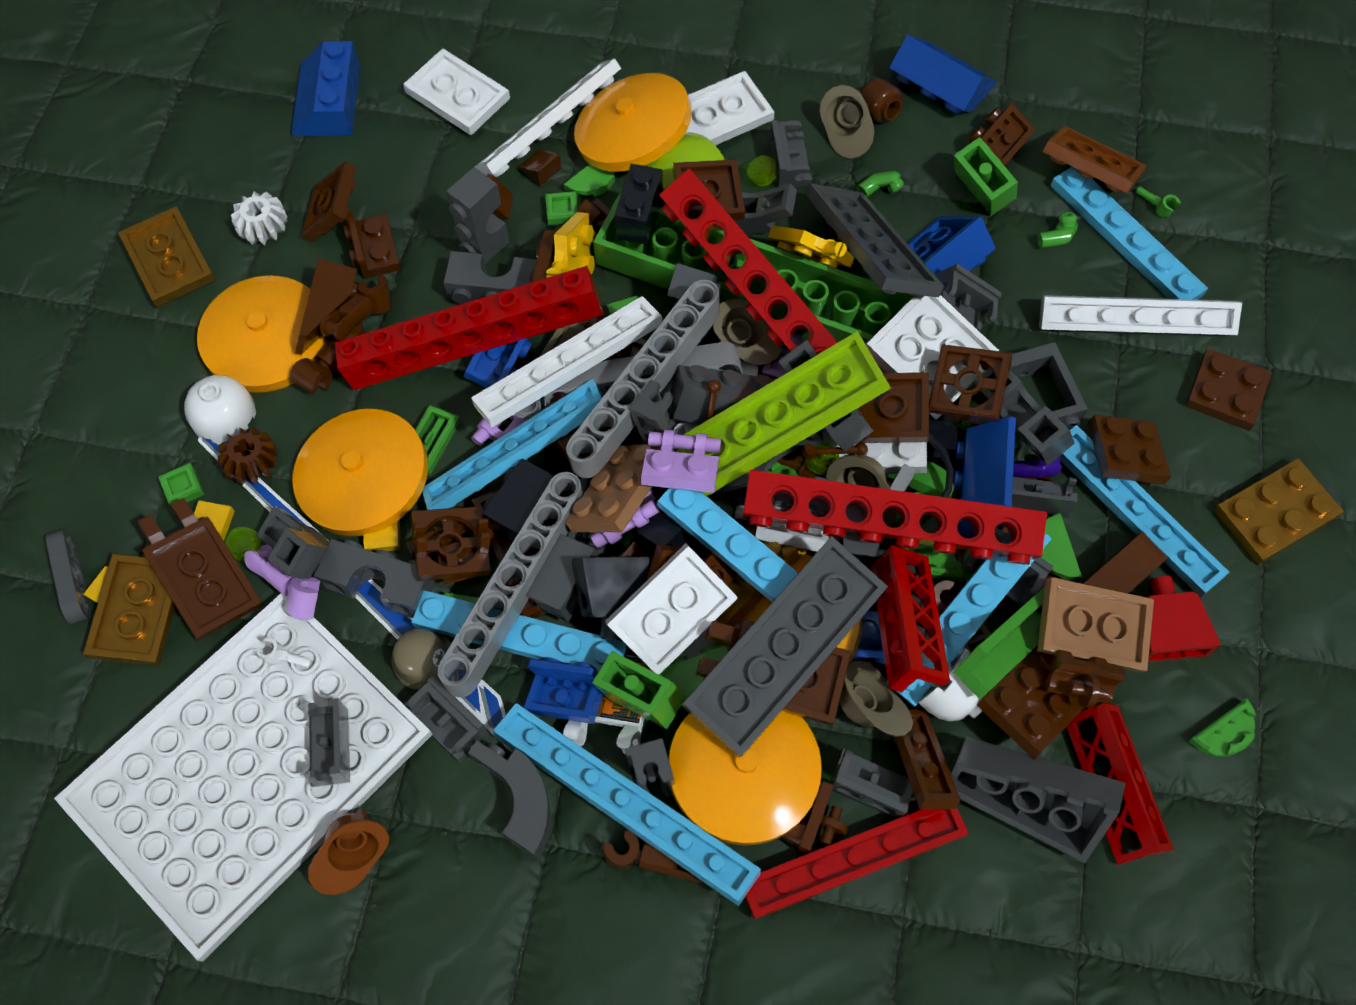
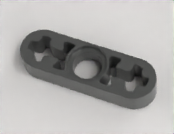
(68, 576)

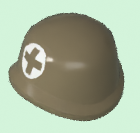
(418, 657)

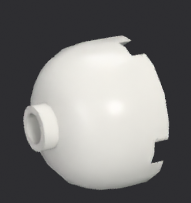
(218, 407)
(953, 699)

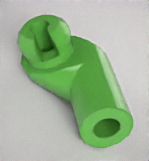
(880, 179)
(1061, 234)

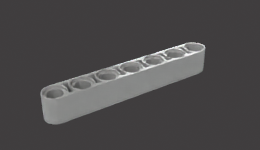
(713, 356)
(629, 384)
(509, 598)

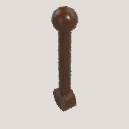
(713, 386)
(811, 451)

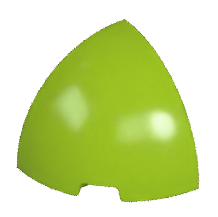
(690, 148)

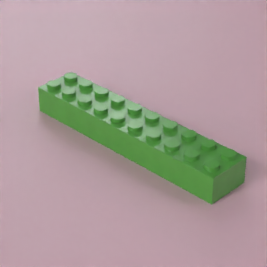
(835, 297)

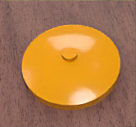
(633, 122)
(255, 332)
(360, 472)
(747, 796)

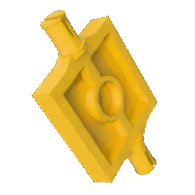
(573, 245)
(811, 246)

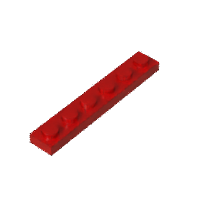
(853, 859)

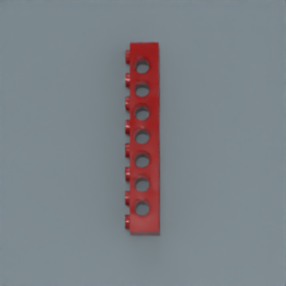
(690, 192)
(469, 328)
(1024, 525)

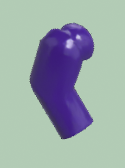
(1036, 468)

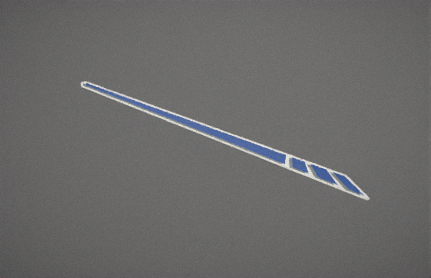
(483, 701)

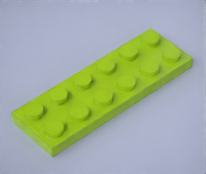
(793, 408)

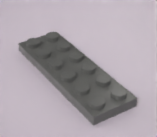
(874, 242)
(784, 647)

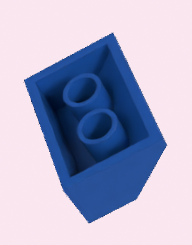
(941, 75)
(327, 91)
(952, 242)
(985, 466)

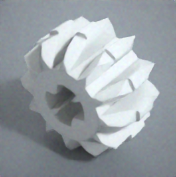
(259, 218)

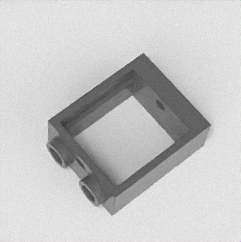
(1050, 359)

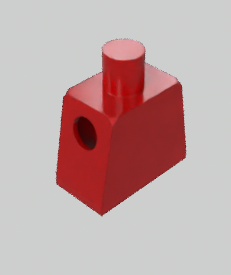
(1179, 624)

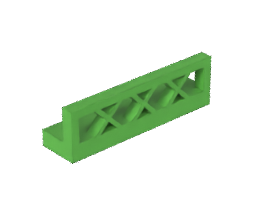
(1002, 649)

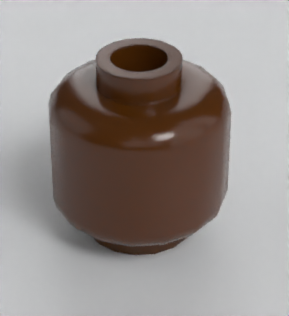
(882, 99)

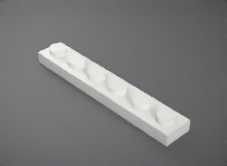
(540, 125)
(1140, 315)
(566, 361)

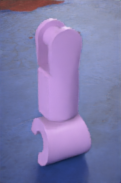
(301, 592)

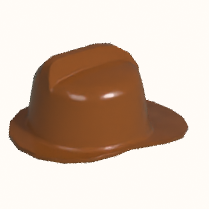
(348, 853)

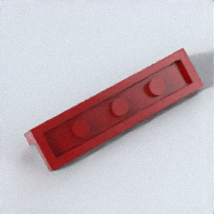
(898, 619)
(1125, 768)

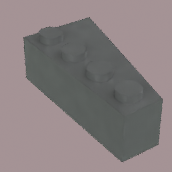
(692, 395)
(1038, 796)

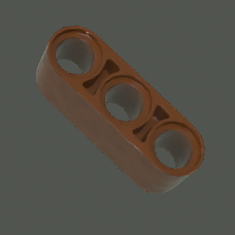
(1128, 565)

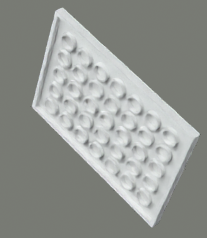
(213, 785)

